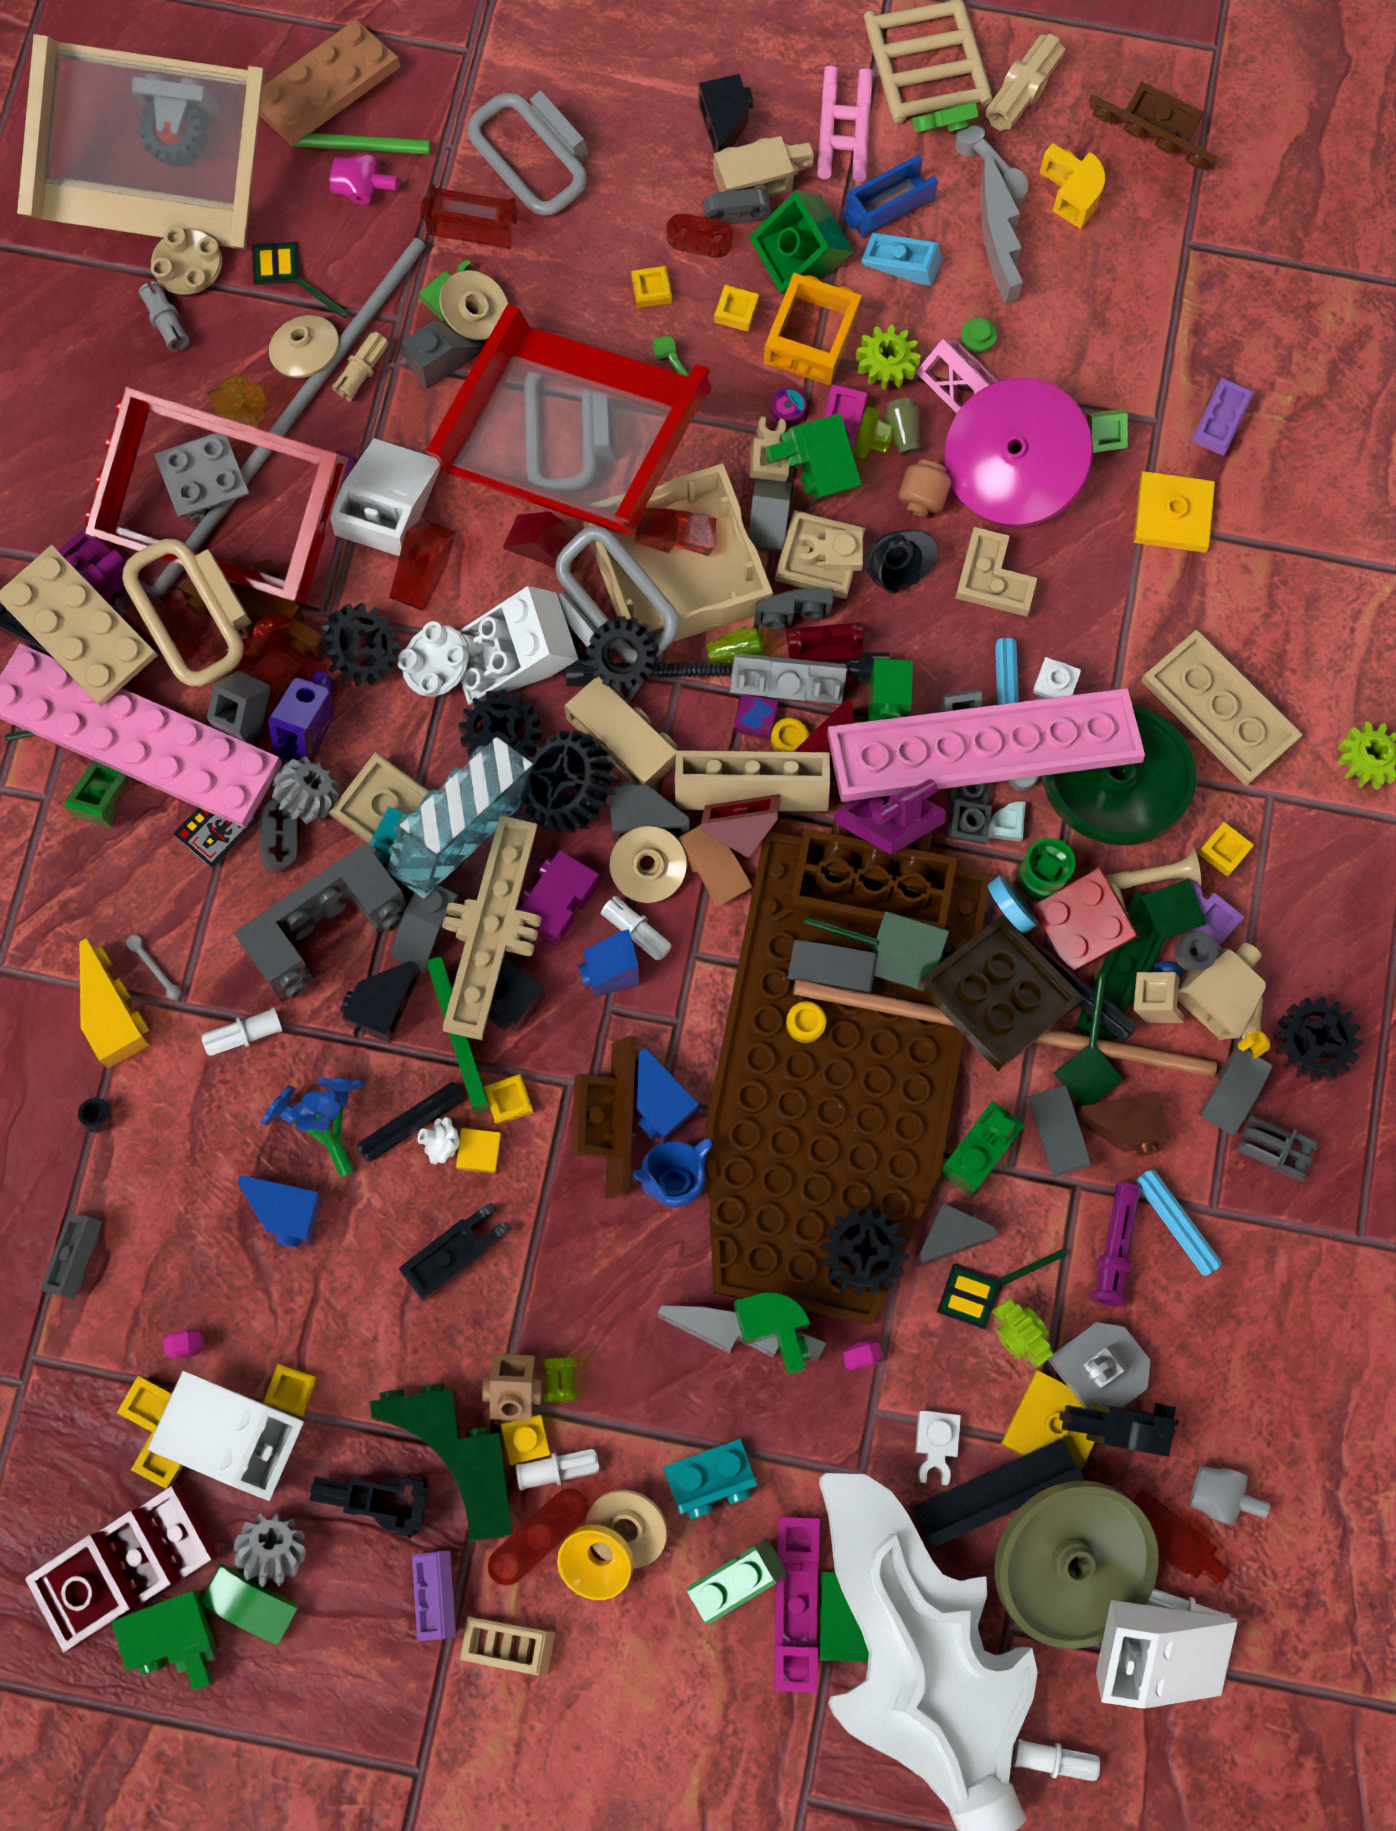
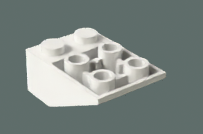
(384, 496)
(516, 644)
(225, 1435)
(1162, 1655)

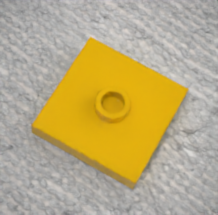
(1174, 512)
(1038, 1420)

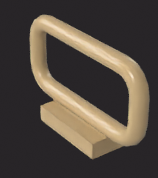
(216, 595)

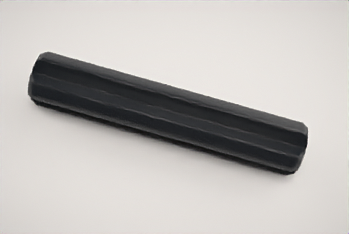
(410, 1121)

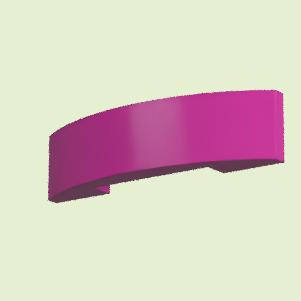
(797, 1606)

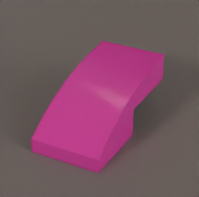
(850, 405)

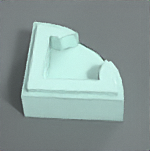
(1008, 822)

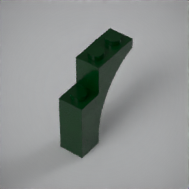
(473, 1461)

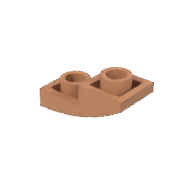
(715, 865)

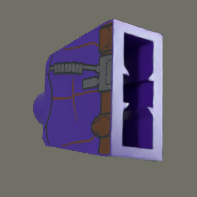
(302, 718)

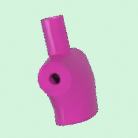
(358, 178)

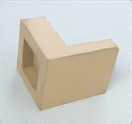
(1157, 997)

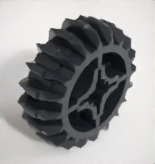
(568, 804)

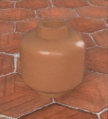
(924, 488)

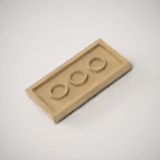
(76, 625)
(1221, 707)

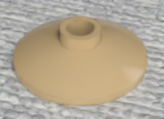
(481, 295)
(303, 346)
(652, 883)
(644, 1539)

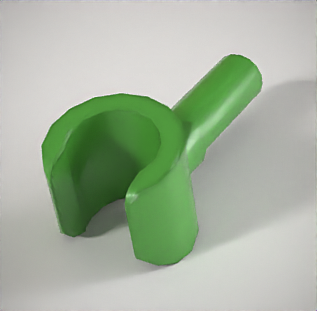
(665, 347)

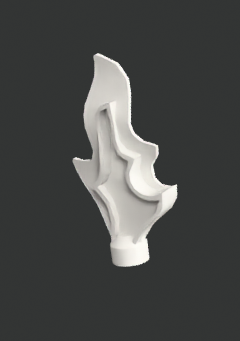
(928, 1682)

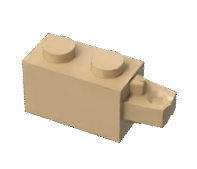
(761, 165)

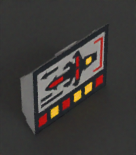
(210, 835)

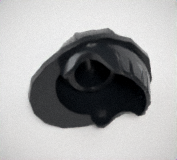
(901, 559)

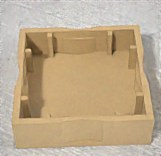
(701, 588)

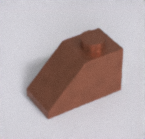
(1128, 1123)

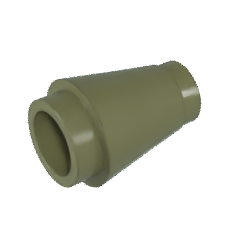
(905, 419)

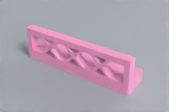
(960, 363)

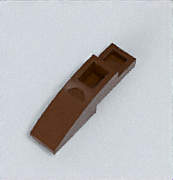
(261, 605)

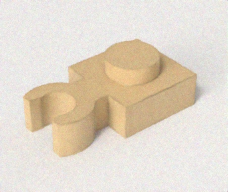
(758, 464)
(839, 550)

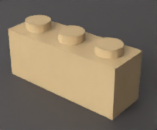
(625, 731)

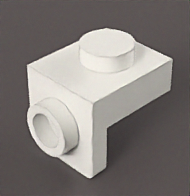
(1056, 679)

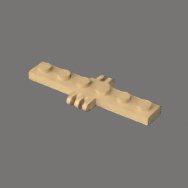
(491, 928)

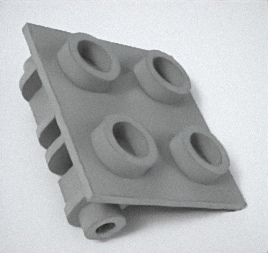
(201, 475)

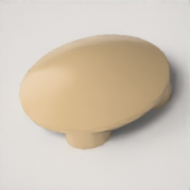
(186, 261)

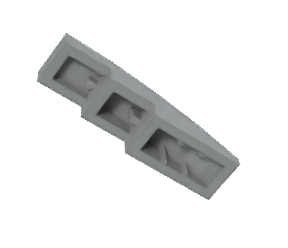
(999, 225)
(722, 1329)

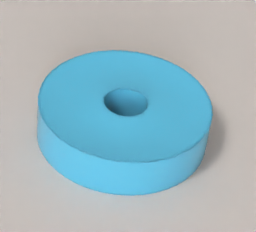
(1012, 904)

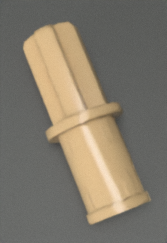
(360, 366)

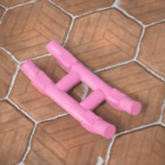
(858, 113)

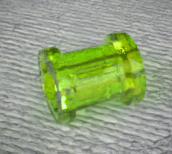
(553, 1368)

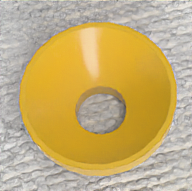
(586, 1573)

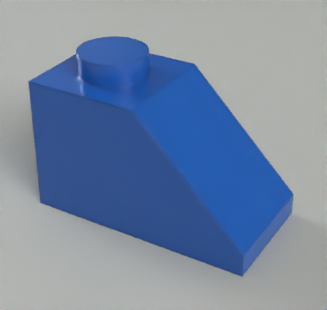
(610, 965)
(661, 1100)
(283, 1210)

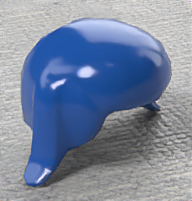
(674, 1172)

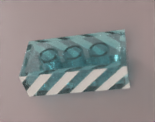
(457, 816)

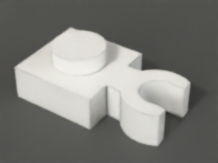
(937, 1438)

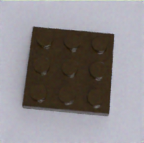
(1000, 992)

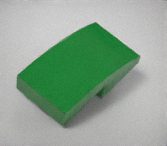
(248, 1604)

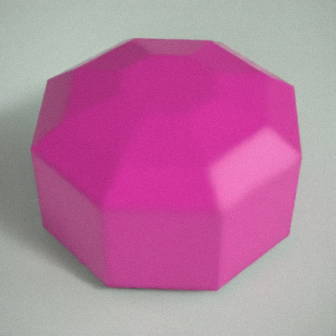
(184, 1344)
(862, 1355)

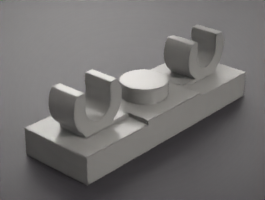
(787, 678)

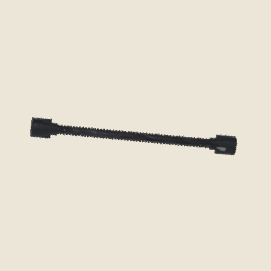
(581, 674)

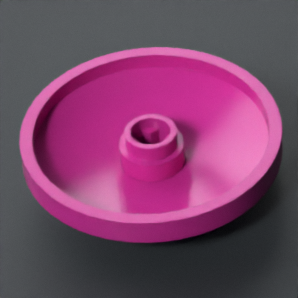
(1038, 479)

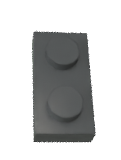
(71, 1256)

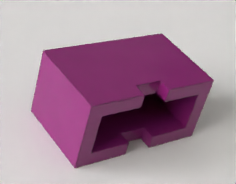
(561, 888)

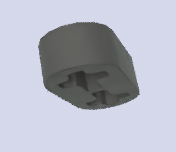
(738, 206)
(269, 835)

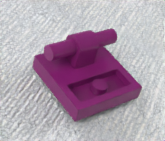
(96, 564)
(894, 819)

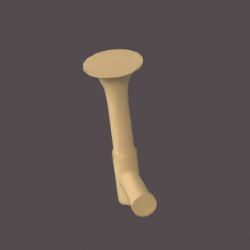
(1183, 869)

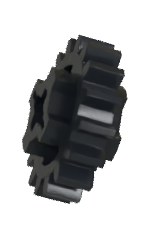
(343, 634)
(502, 714)
(1332, 1044)
(882, 1253)

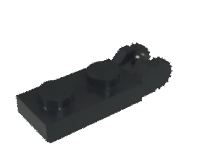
(451, 1253)

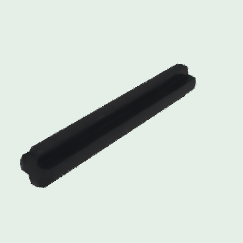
(1111, 1016)

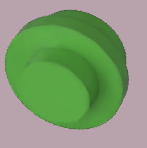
(978, 335)

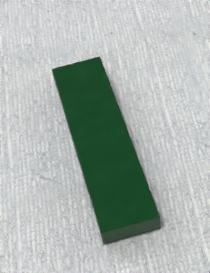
(1123, 964)

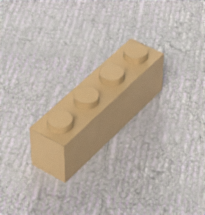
(738, 775)

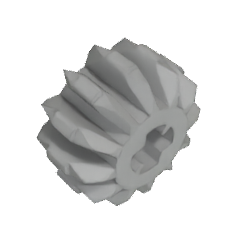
(305, 790)
(258, 1561)

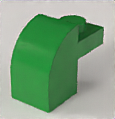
(779, 1317)

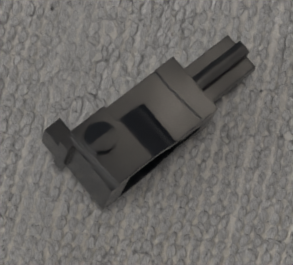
(1124, 1427)
(359, 1498)

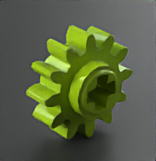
(874, 356)
(1365, 765)
(1022, 1333)

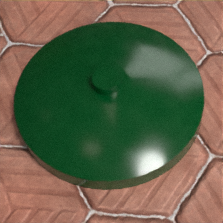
(1130, 800)

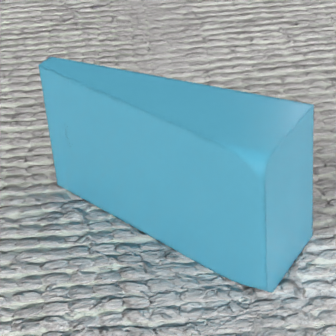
(903, 257)

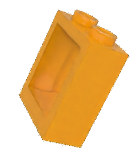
(802, 358)

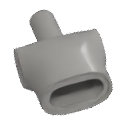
(1223, 1495)

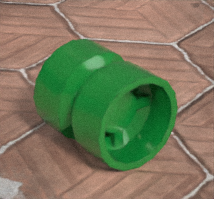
(1046, 868)

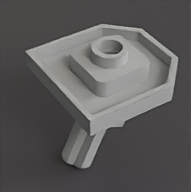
(1103, 1366)

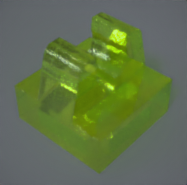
(872, 433)

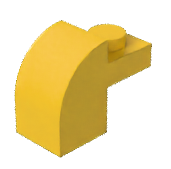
(1079, 182)

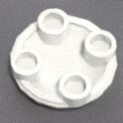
(434, 660)

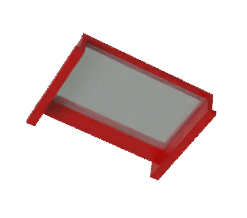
(566, 424)

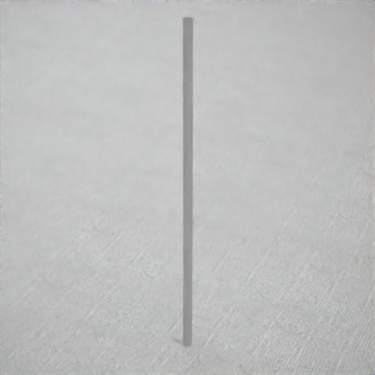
(296, 407)

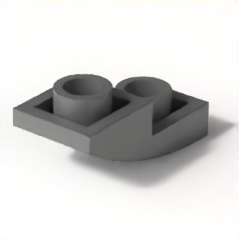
(778, 610)
(969, 813)
(833, 966)
(1236, 1090)
(1059, 1131)

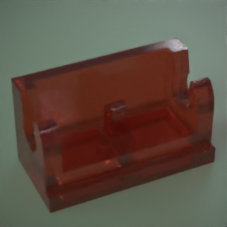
(183, 638)

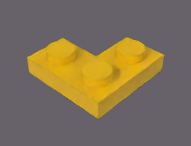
(145, 1407)

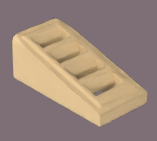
(542, 1651)

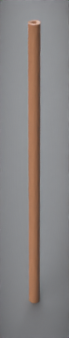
(1052, 1037)

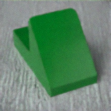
(96, 794)

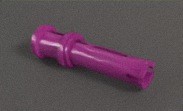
(1114, 1263)

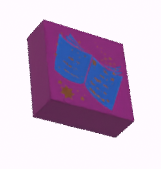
(755, 716)

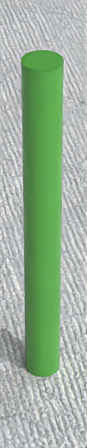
(365, 143)

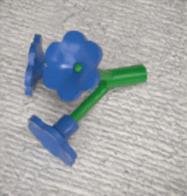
(315, 1115)

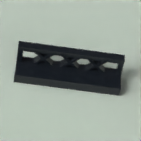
(995, 1492)

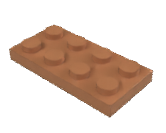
(325, 81)

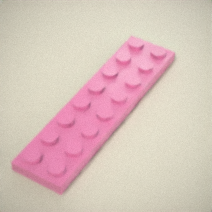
(137, 738)
(985, 744)

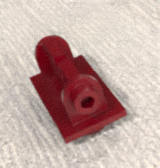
(825, 642)

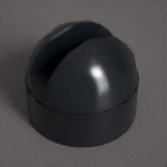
(89, 1112)

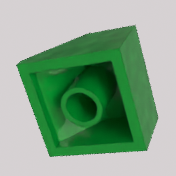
(800, 240)

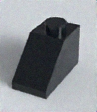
(724, 109)
(380, 1001)

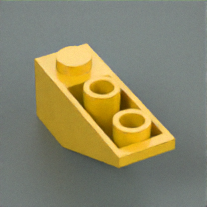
(103, 1010)

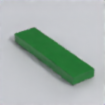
(460, 1043)

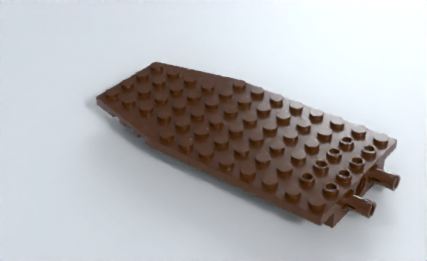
(837, 1118)

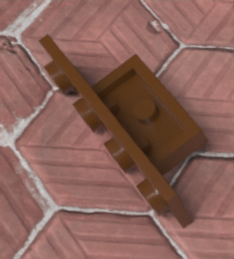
(1160, 118)
(605, 1117)

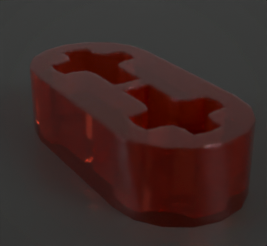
(699, 235)

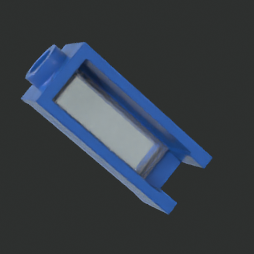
(888, 196)

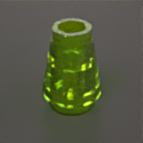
(739, 641)

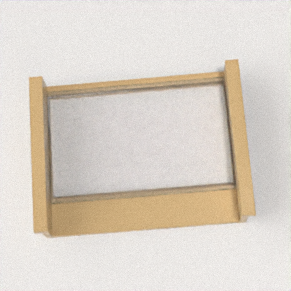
(139, 142)

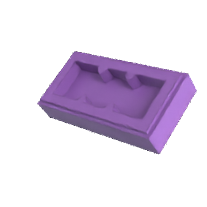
(1222, 416)
(433, 1596)

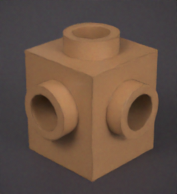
(512, 1387)

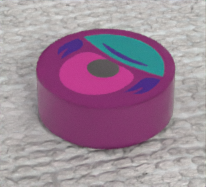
(788, 405)

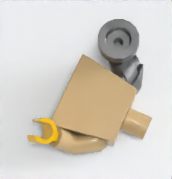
(1223, 989)

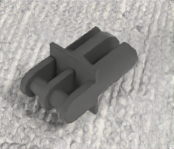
(1272, 1147)

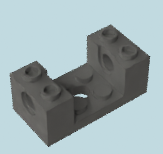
(353, 877)

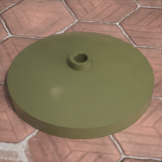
(1071, 1557)

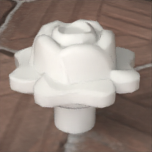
(440, 1140)

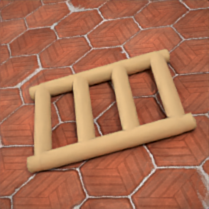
(892, 81)

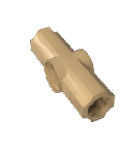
(1025, 82)

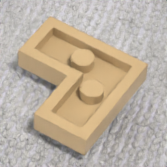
(985, 581)

